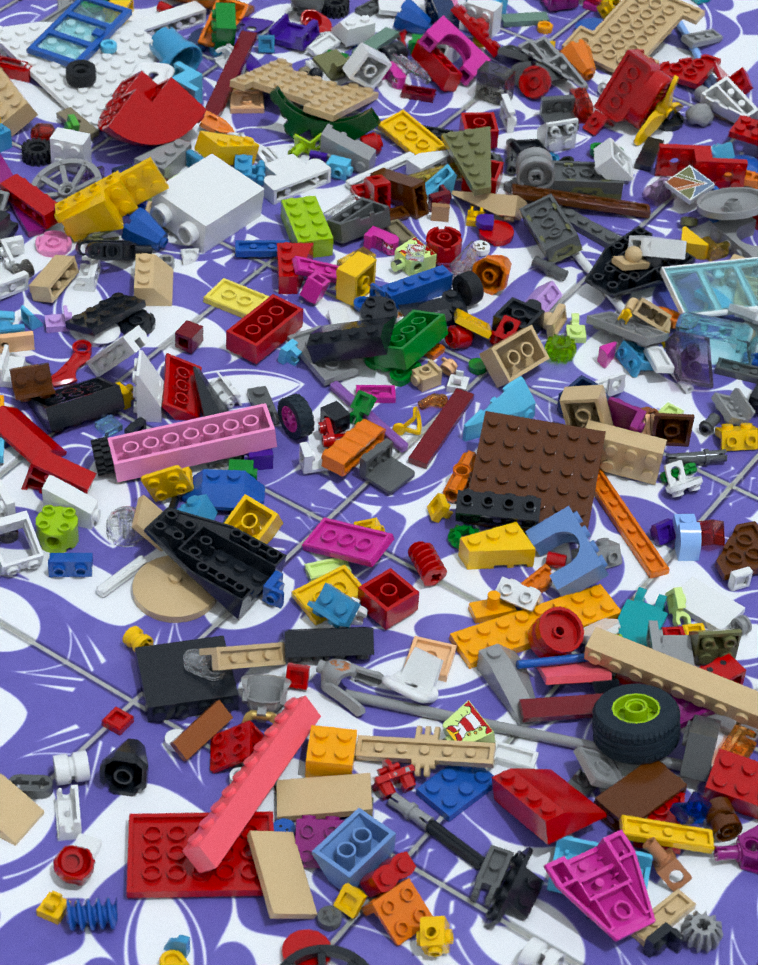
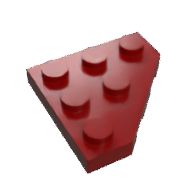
(691, 71)

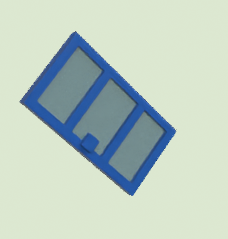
(79, 31)

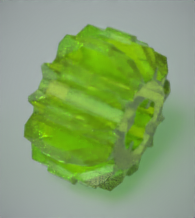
(560, 348)

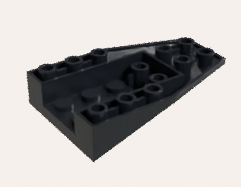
(618, 283)
(217, 557)

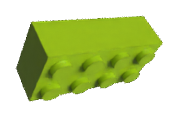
(307, 224)

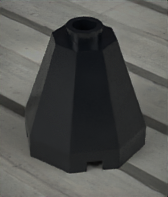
(125, 768)

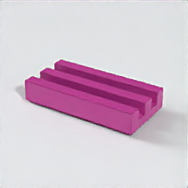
(383, 393)

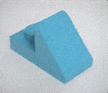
(445, 176)

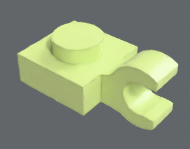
(575, 330)
(676, 603)

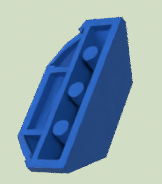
(226, 487)

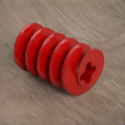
(427, 563)

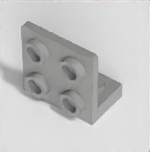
(673, 645)

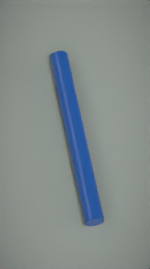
(550, 661)

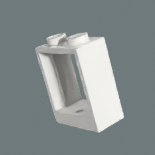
(15, 522)

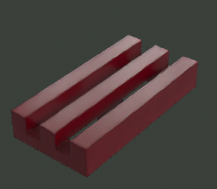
(418, 93)

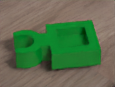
(361, 405)

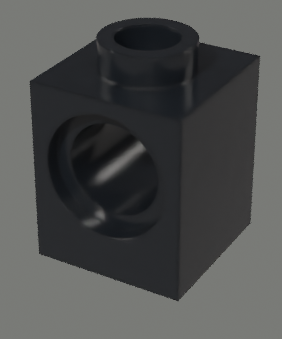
(338, 416)

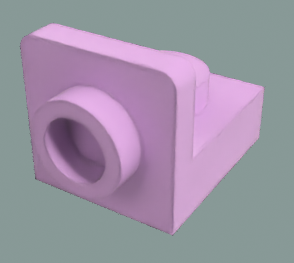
(56, 322)

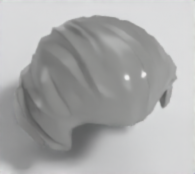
(700, 114)

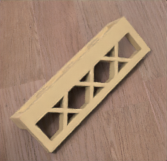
(246, 656)

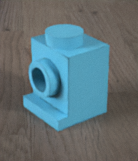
(340, 167)

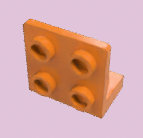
(399, 911)

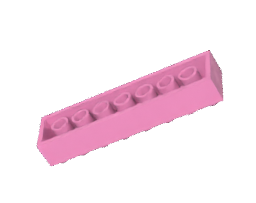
(192, 442)

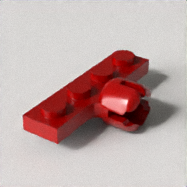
(477, 28)

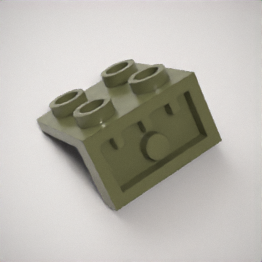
(331, 64)

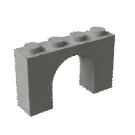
(733, 232)

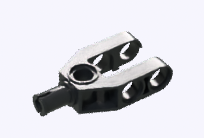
(112, 249)

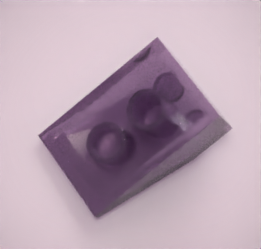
(690, 358)

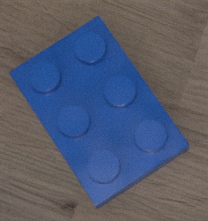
(455, 789)

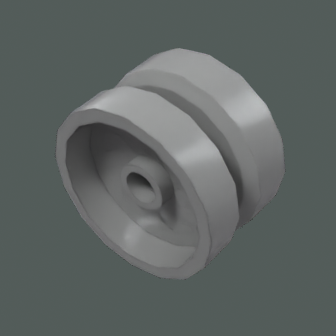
(535, 168)

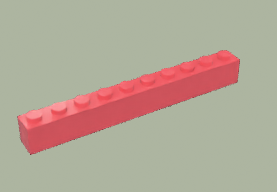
(251, 784)

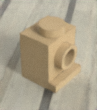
(427, 376)

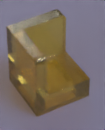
(716, 251)

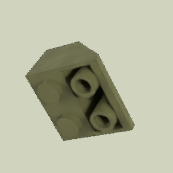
(714, 643)

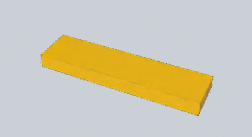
(668, 834)

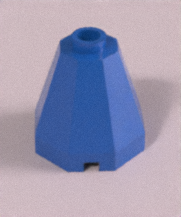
(412, 19)
(145, 230)

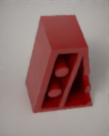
(287, 279)
(48, 463)

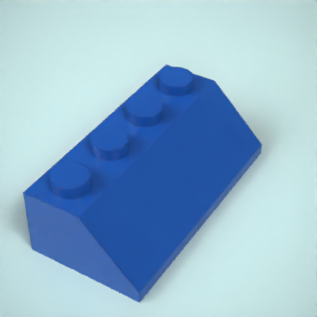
(419, 286)

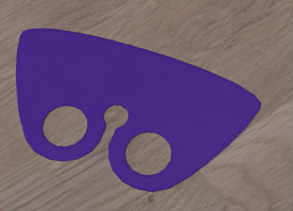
(260, 24)

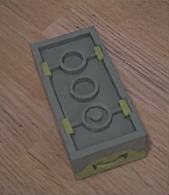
(583, 179)
(551, 229)

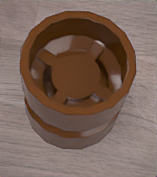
(723, 820)

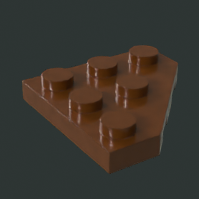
(739, 550)

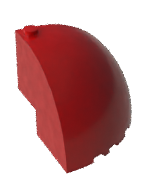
(150, 112)

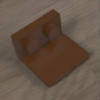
(32, 382)

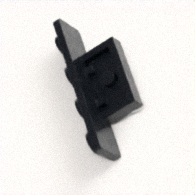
(517, 892)

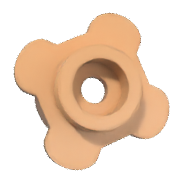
(448, 366)

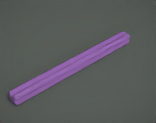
(347, 397)

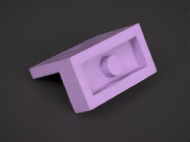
(547, 295)

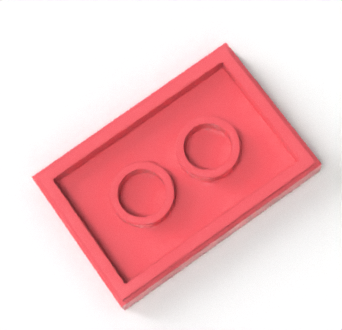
(574, 673)

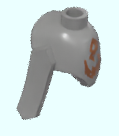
(335, 670)

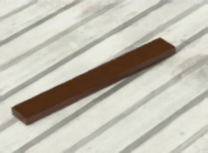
(583, 201)

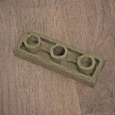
(85, 126)

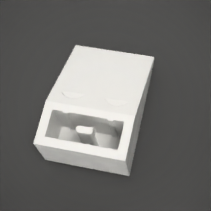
(147, 390)

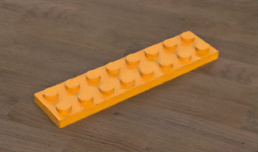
(513, 629)

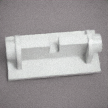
(227, 394)

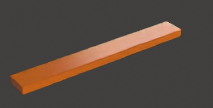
(629, 528)

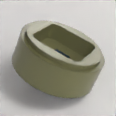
(689, 222)

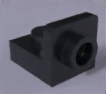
(661, 938)

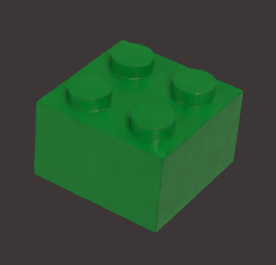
(223, 24)

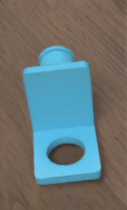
(723, 151)

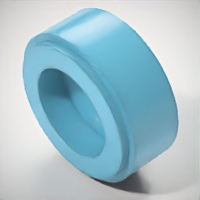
(108, 46)

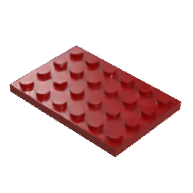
(162, 870)

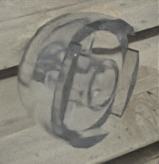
(120, 527)

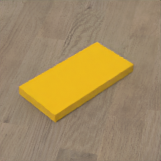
(410, 134)

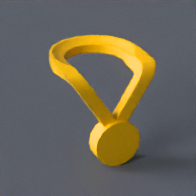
(400, 428)

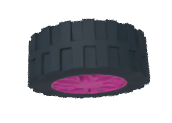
(296, 416)

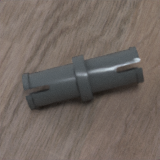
(549, 268)

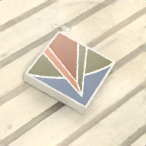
(689, 184)

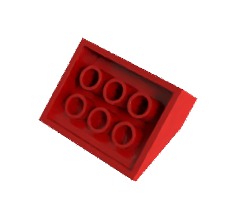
(544, 802)

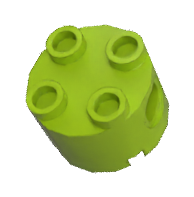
(57, 528)

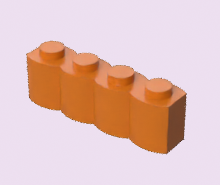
(349, 449)

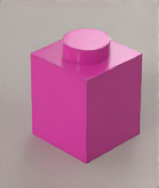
(314, 287)

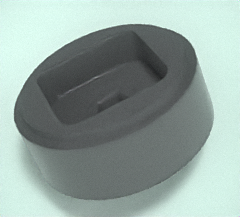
(329, 918)

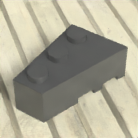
(700, 745)

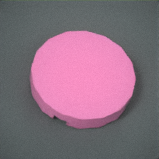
(53, 243)

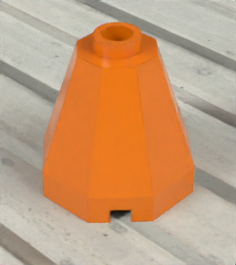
(581, 58)
(493, 272)

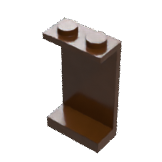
(639, 793)

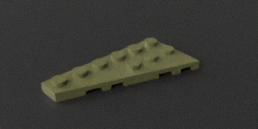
(472, 156)

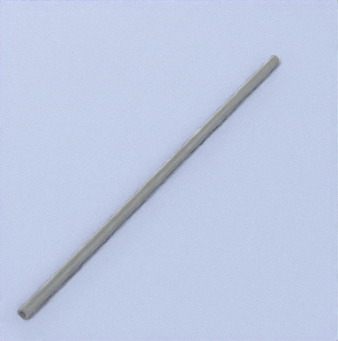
(496, 726)

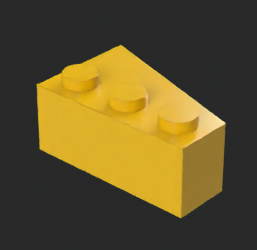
(225, 146)
(495, 547)

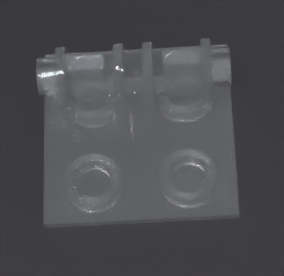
(465, 260)

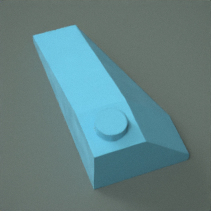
(514, 401)

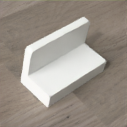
(6, 363)

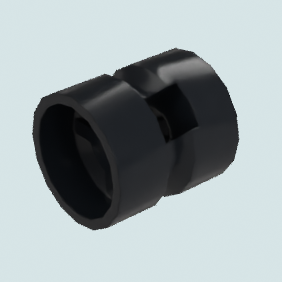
(396, 48)

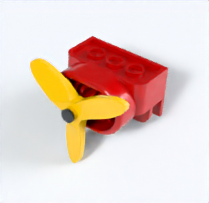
(639, 94)

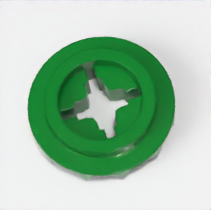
(456, 532)

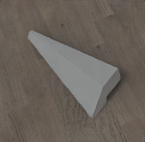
(547, 54)

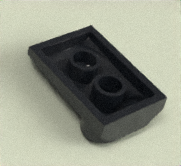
(446, 305)

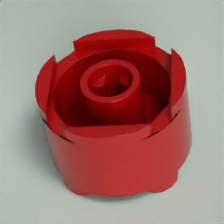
(445, 243)

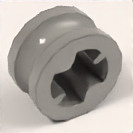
(169, 259)
(742, 622)

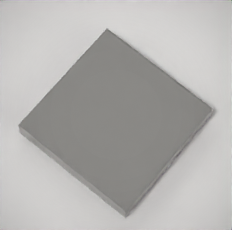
(598, 767)

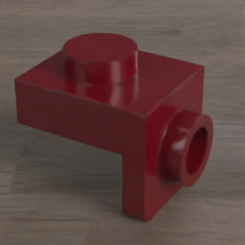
(443, 196)

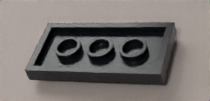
(105, 314)

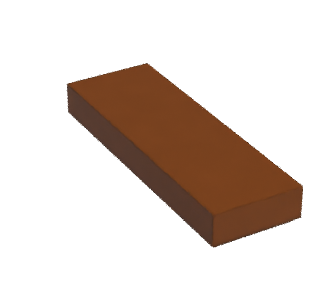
(201, 730)

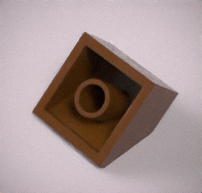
(672, 427)

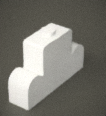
(292, 177)

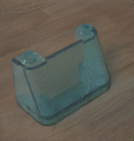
(721, 330)

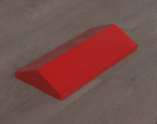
(179, 389)
(25, 434)

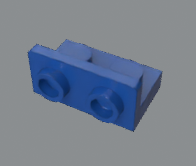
(70, 564)

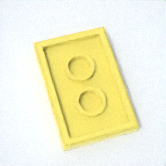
(234, 298)

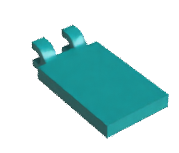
(637, 614)

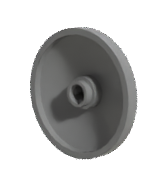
(729, 203)

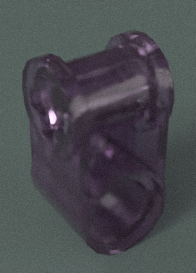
(657, 192)

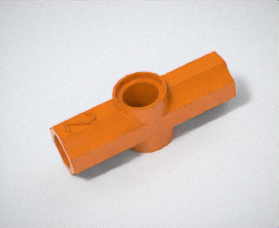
(460, 477)

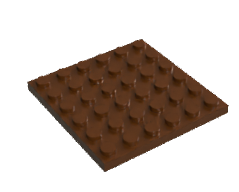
(538, 460)

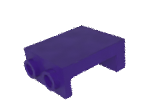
(293, 34)

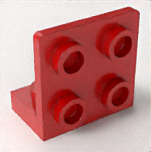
(233, 745)

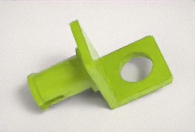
(303, 145)

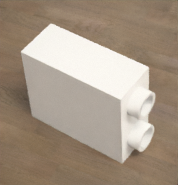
(207, 203)

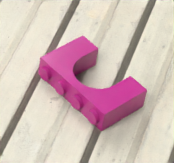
(446, 33)

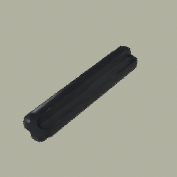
(455, 844)

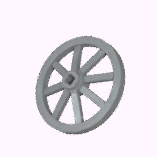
(67, 188)

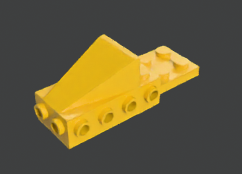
(109, 199)

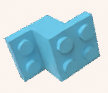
(189, 79)

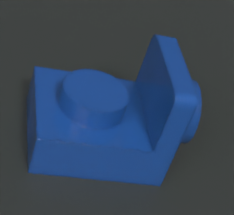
(273, 590)

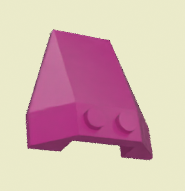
(606, 886)

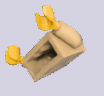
(647, 313)

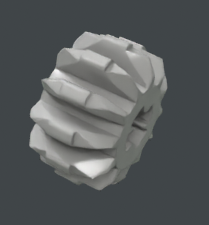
(701, 931)

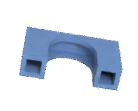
(566, 528)

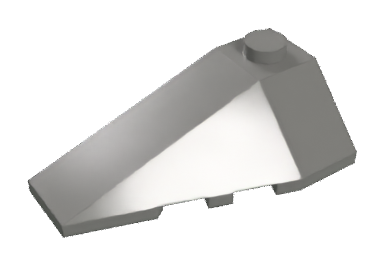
(510, 684)

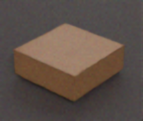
(440, 212)

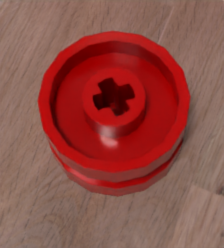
(556, 633)

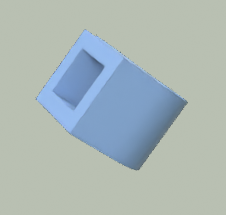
(688, 537)

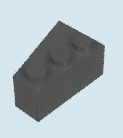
(358, 219)

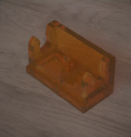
(738, 742)

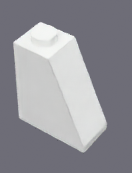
(58, 493)

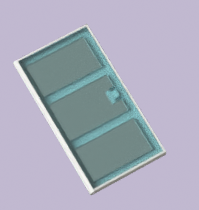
(712, 286)

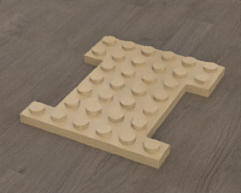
(634, 26)
(318, 96)

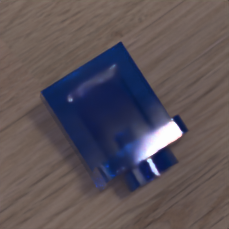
(692, 811)

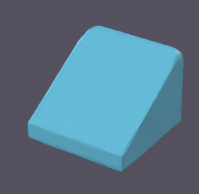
(29, 318)

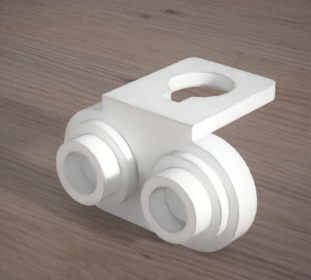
(613, 384)
(675, 487)

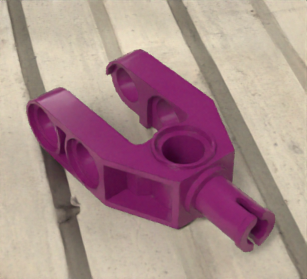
(743, 851)

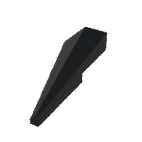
(209, 400)

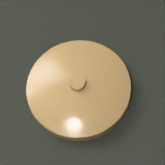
(169, 593)

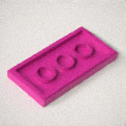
(348, 542)

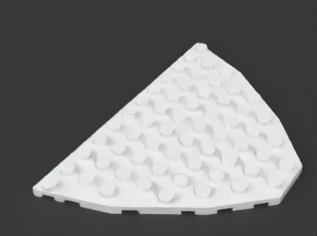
(110, 68)

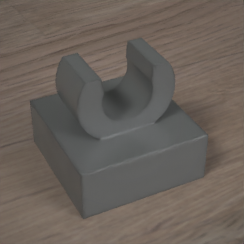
(581, 783)

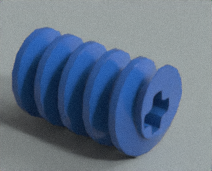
(92, 914)

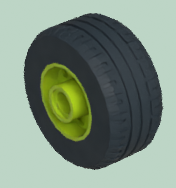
(636, 724)

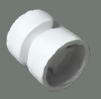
(71, 768)
(535, 952)

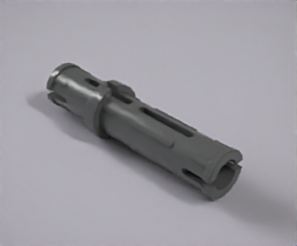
(510, 163)
(698, 457)

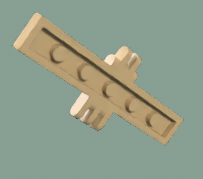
(426, 751)

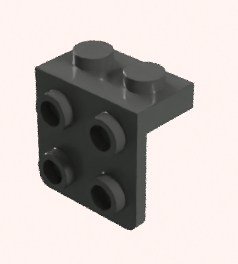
(557, 108)
(384, 470)

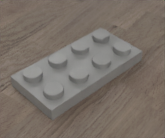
(632, 331)
(328, 371)

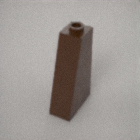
(406, 191)

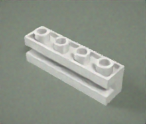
(118, 351)

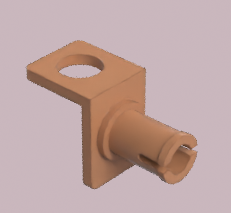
(666, 862)

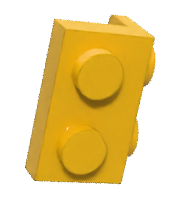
(738, 437)

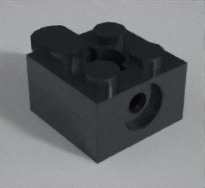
(526, 312)

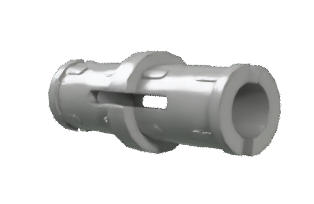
(410, 810)

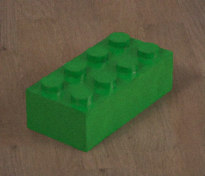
(413, 339)

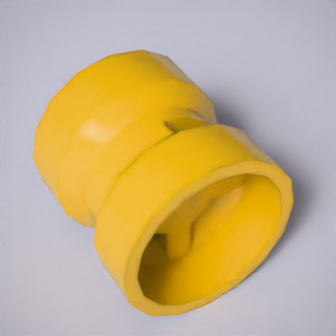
(135, 637)

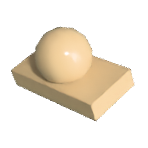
(631, 261)
(555, 321)

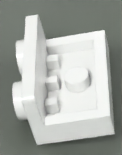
(518, 594)

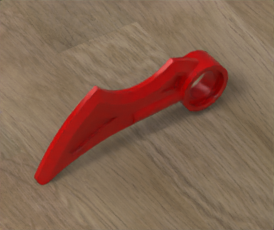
(67, 372)

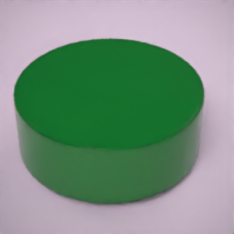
(477, 366)

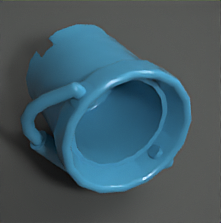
(172, 47)

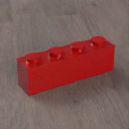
(438, 67)
(30, 200)

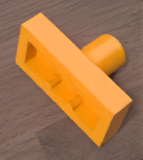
(490, 608)

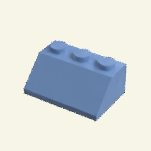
(354, 849)

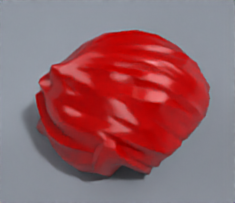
(74, 864)

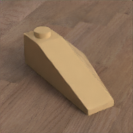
(498, 204)

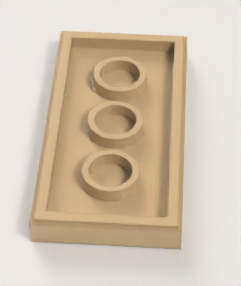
(324, 796)
(281, 875)

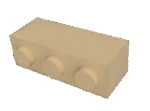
(53, 278)

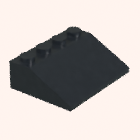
(351, 340)
(78, 403)

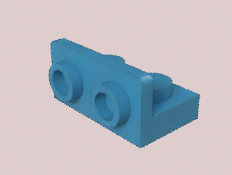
(633, 358)
(335, 606)

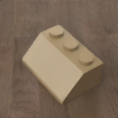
(153, 280)

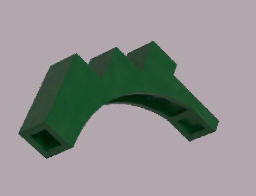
(300, 121)

